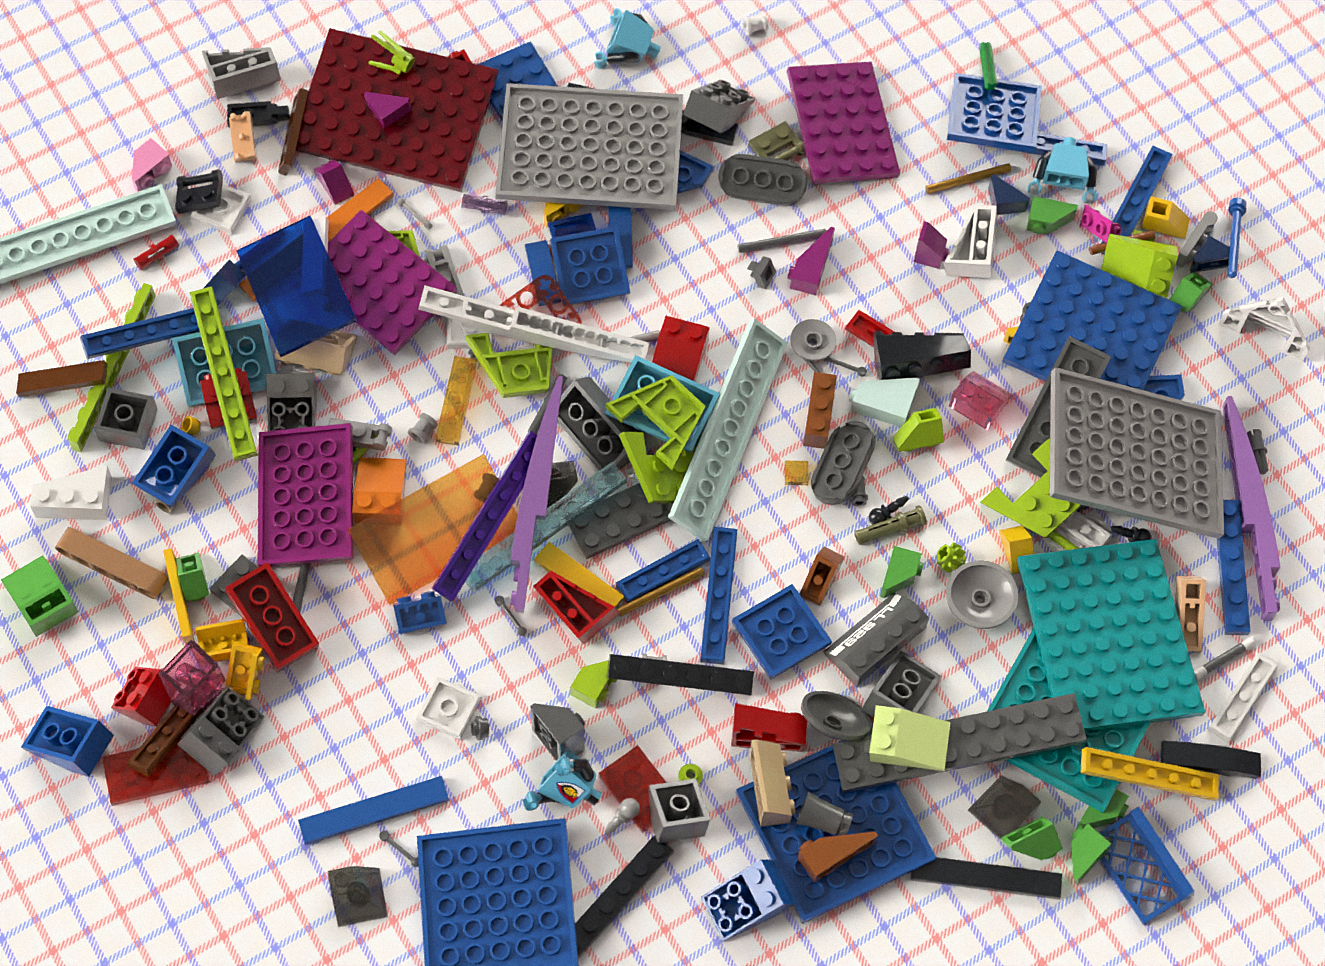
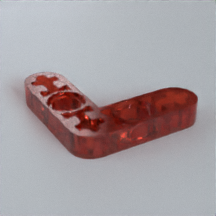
(540, 295)

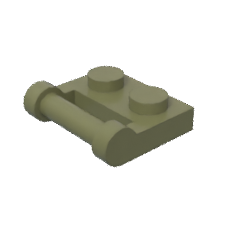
(775, 141)

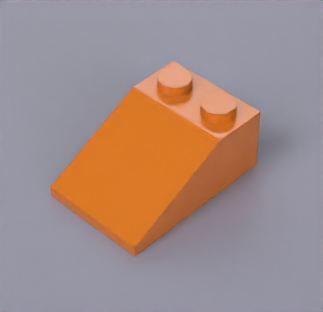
(377, 485)

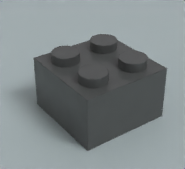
(126, 418)

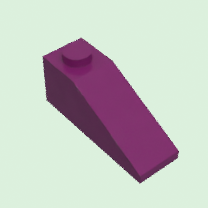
(811, 264)

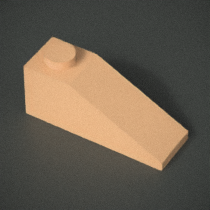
(1190, 609)

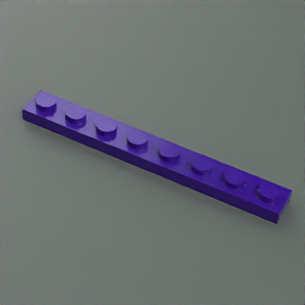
(486, 522)

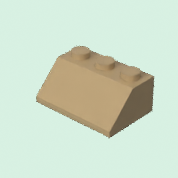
(328, 353)
(771, 783)

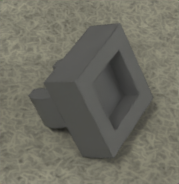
(762, 271)

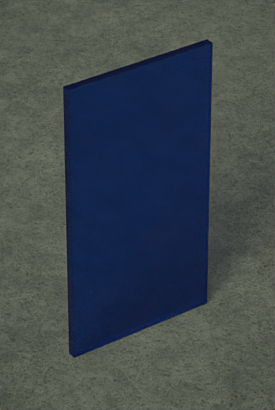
(296, 286)

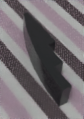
(1212, 758)

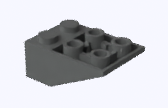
(718, 105)
(291, 400)
(221, 730)

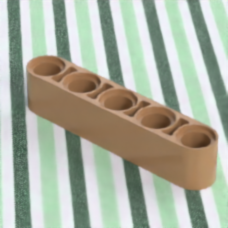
(111, 563)

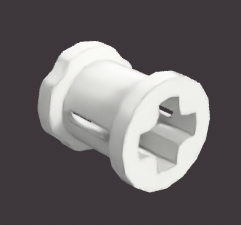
(762, 23)

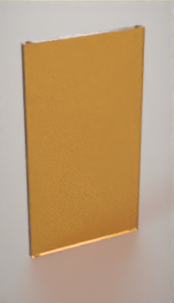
(418, 534)

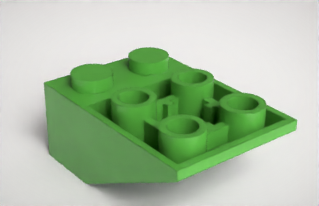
(39, 595)

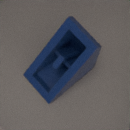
(1006, 197)
(1211, 256)
(225, 280)

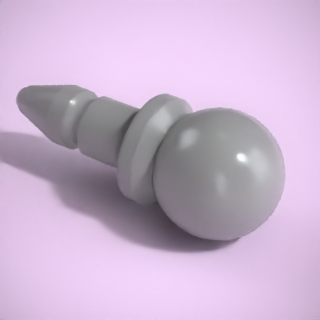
(628, 809)

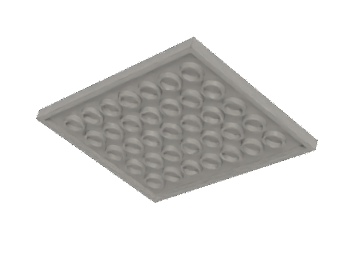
(590, 147)
(1136, 453)

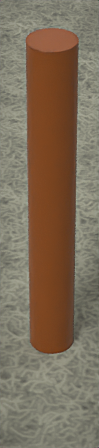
(1099, 248)

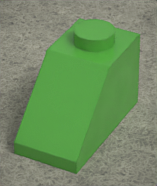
(1049, 215)
(1191, 291)
(901, 570)
(192, 577)
(1114, 809)
(1035, 839)
(1087, 850)

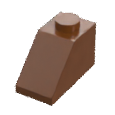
(821, 575)

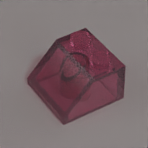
(979, 399)
(191, 678)

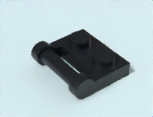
(199, 197)

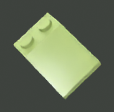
(909, 739)

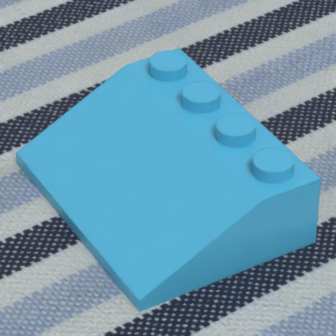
(248, 349)
(643, 373)

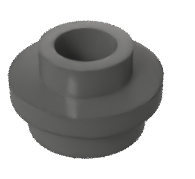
(480, 728)

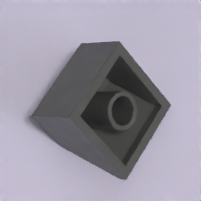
(677, 811)

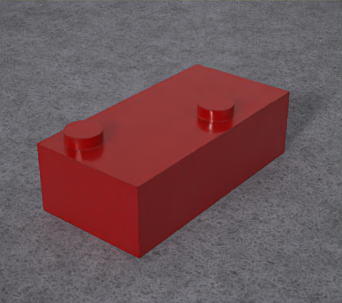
(272, 617)

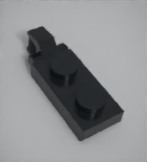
(262, 112)

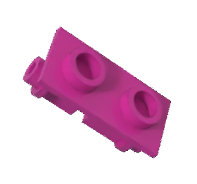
(1098, 224)

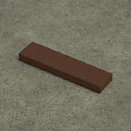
(292, 131)
(62, 378)
(162, 740)

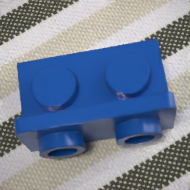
(419, 612)

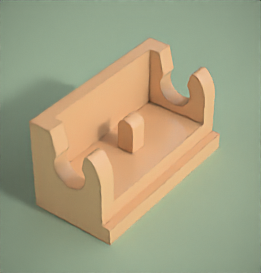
(242, 137)

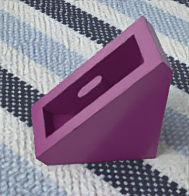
(387, 107)
(334, 181)

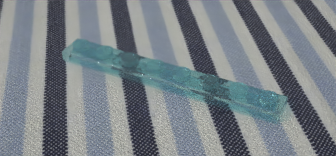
(557, 517)

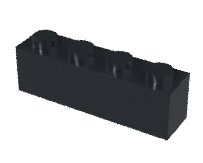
(919, 354)

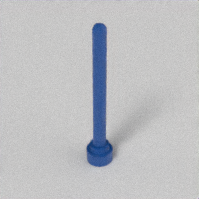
(1237, 209)

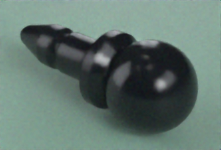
(881, 514)
(1133, 534)

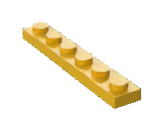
(1149, 773)

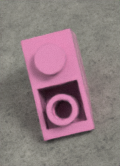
(148, 164)

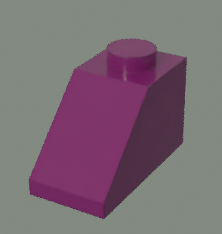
(931, 247)

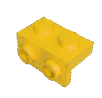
(219, 637)
(244, 668)

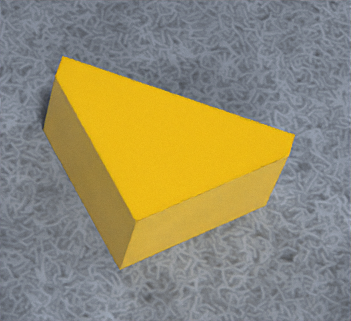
(1016, 543)

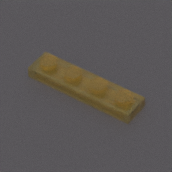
(456, 400)

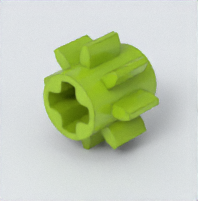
(951, 557)

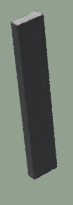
(991, 877)

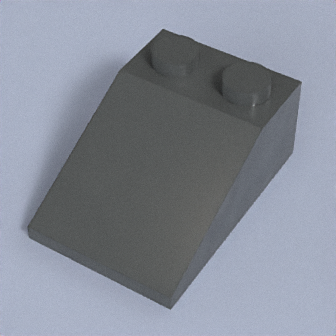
(903, 686)

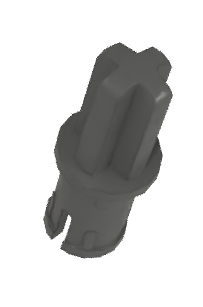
(1259, 450)

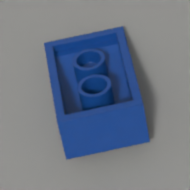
(174, 466)
(68, 740)

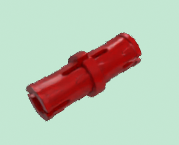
(169, 244)

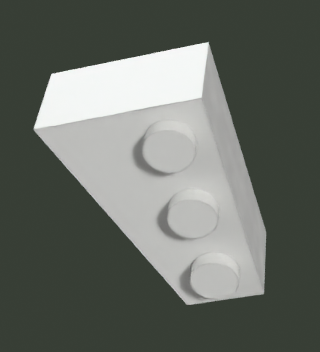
(975, 246)
(73, 496)

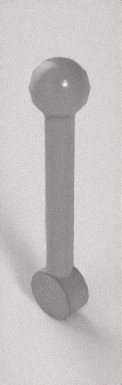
(402, 203)

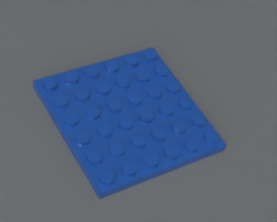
(1098, 311)
(877, 809)
(498, 896)

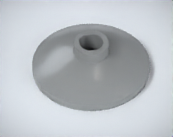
(813, 331)

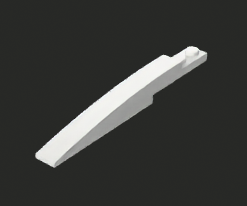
(532, 326)

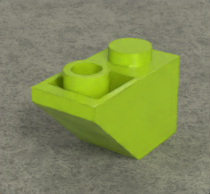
(920, 430)
(591, 684)

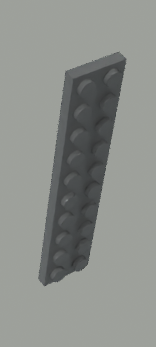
(973, 742)

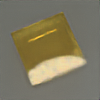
(796, 472)

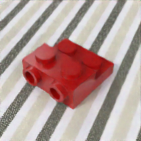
(212, 404)

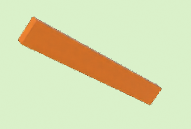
(367, 200)

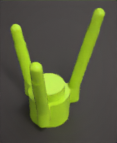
(402, 60)

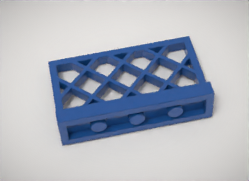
(1162, 859)

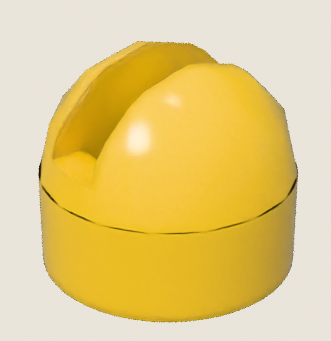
(190, 425)

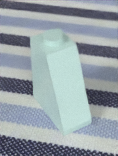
(885, 399)

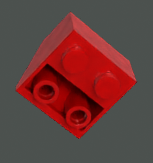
(143, 697)

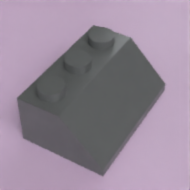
(558, 729)

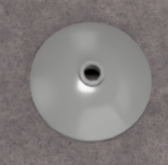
(983, 581)

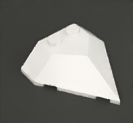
(1273, 315)

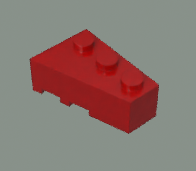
(769, 726)

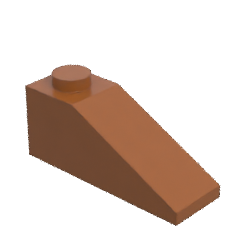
(831, 852)

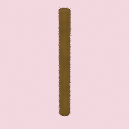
(968, 178)
(661, 591)

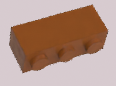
(820, 410)

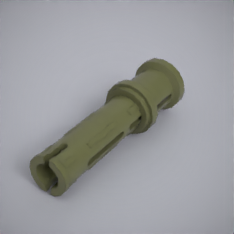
(900, 522)

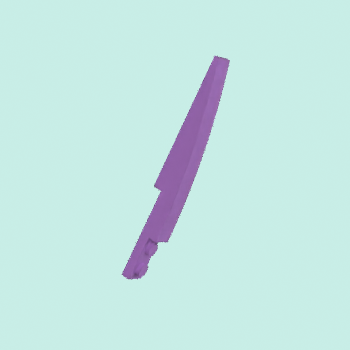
(534, 496)
(1253, 509)

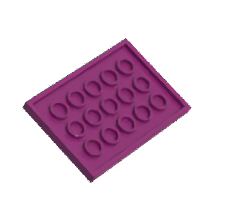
(843, 122)
(383, 281)
(305, 495)

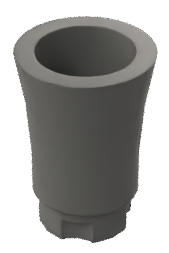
(823, 816)

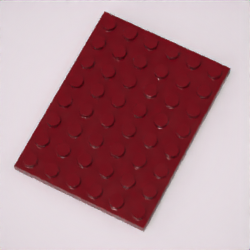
(426, 144)

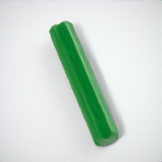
(988, 66)

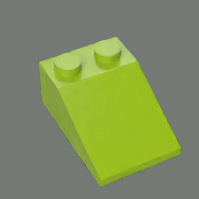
(1141, 262)

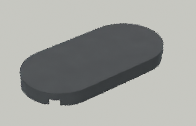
(762, 179)
(843, 463)

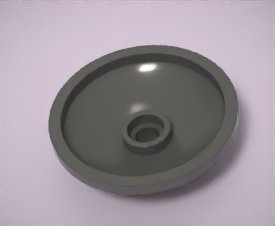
(835, 716)

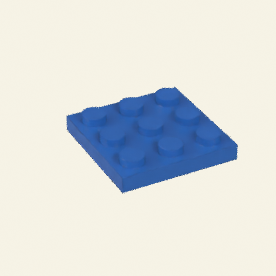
(517, 66)
(590, 265)
(781, 631)

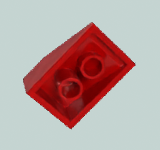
(681, 346)

